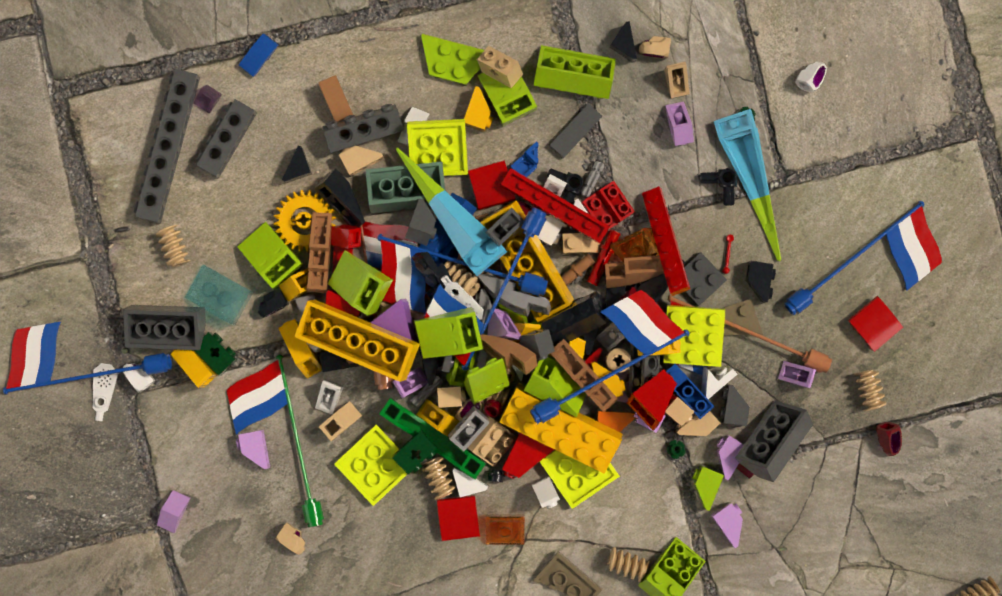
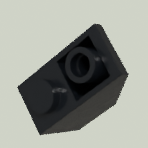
(759, 279)

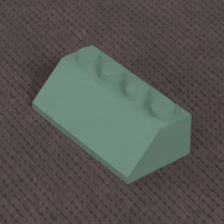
(396, 189)

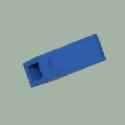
(689, 392)

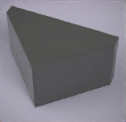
(505, 227)

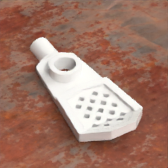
(463, 297)
(103, 392)

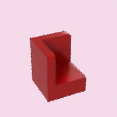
(346, 236)

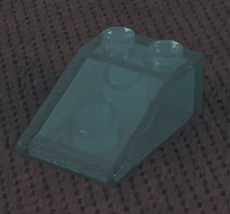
(219, 295)

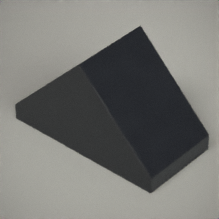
(624, 43)
(298, 166)

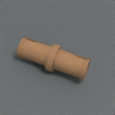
(577, 269)

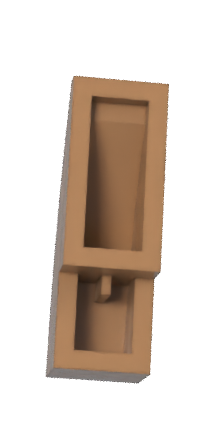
(336, 100)
(632, 271)
(511, 353)

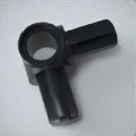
(728, 188)
(570, 192)

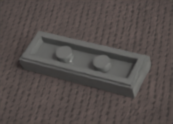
(576, 130)

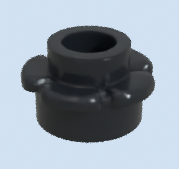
(496, 476)

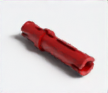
(603, 258)

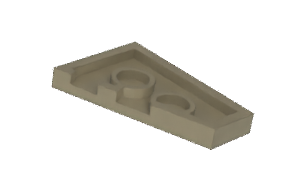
(742, 315)
(566, 577)

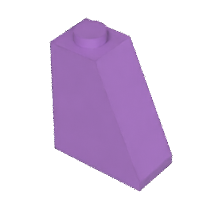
(397, 320)

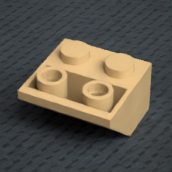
(492, 442)

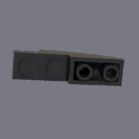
(431, 271)

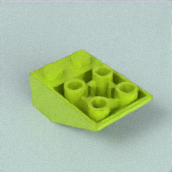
(508, 102)
(270, 255)
(359, 283)
(449, 334)
(486, 381)
(553, 381)
(672, 571)

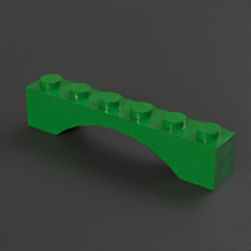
(412, 423)

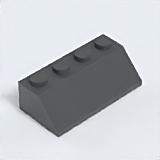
(164, 327)
(774, 440)

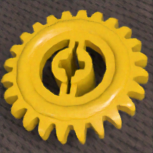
(286, 221)

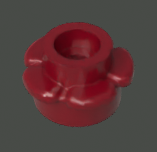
(492, 408)

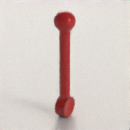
(729, 238)

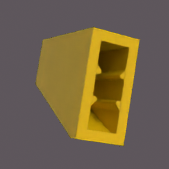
(300, 351)
(194, 367)

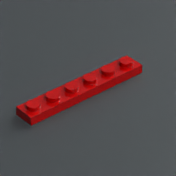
(555, 206)
(666, 241)

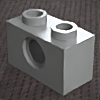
(468, 428)

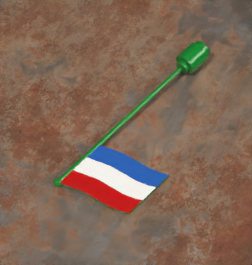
(261, 397)

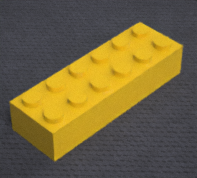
(532, 260)
(357, 340)
(571, 435)

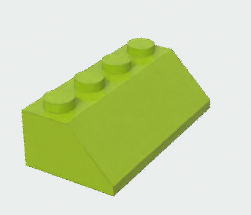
(574, 72)

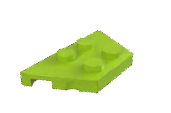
(451, 59)

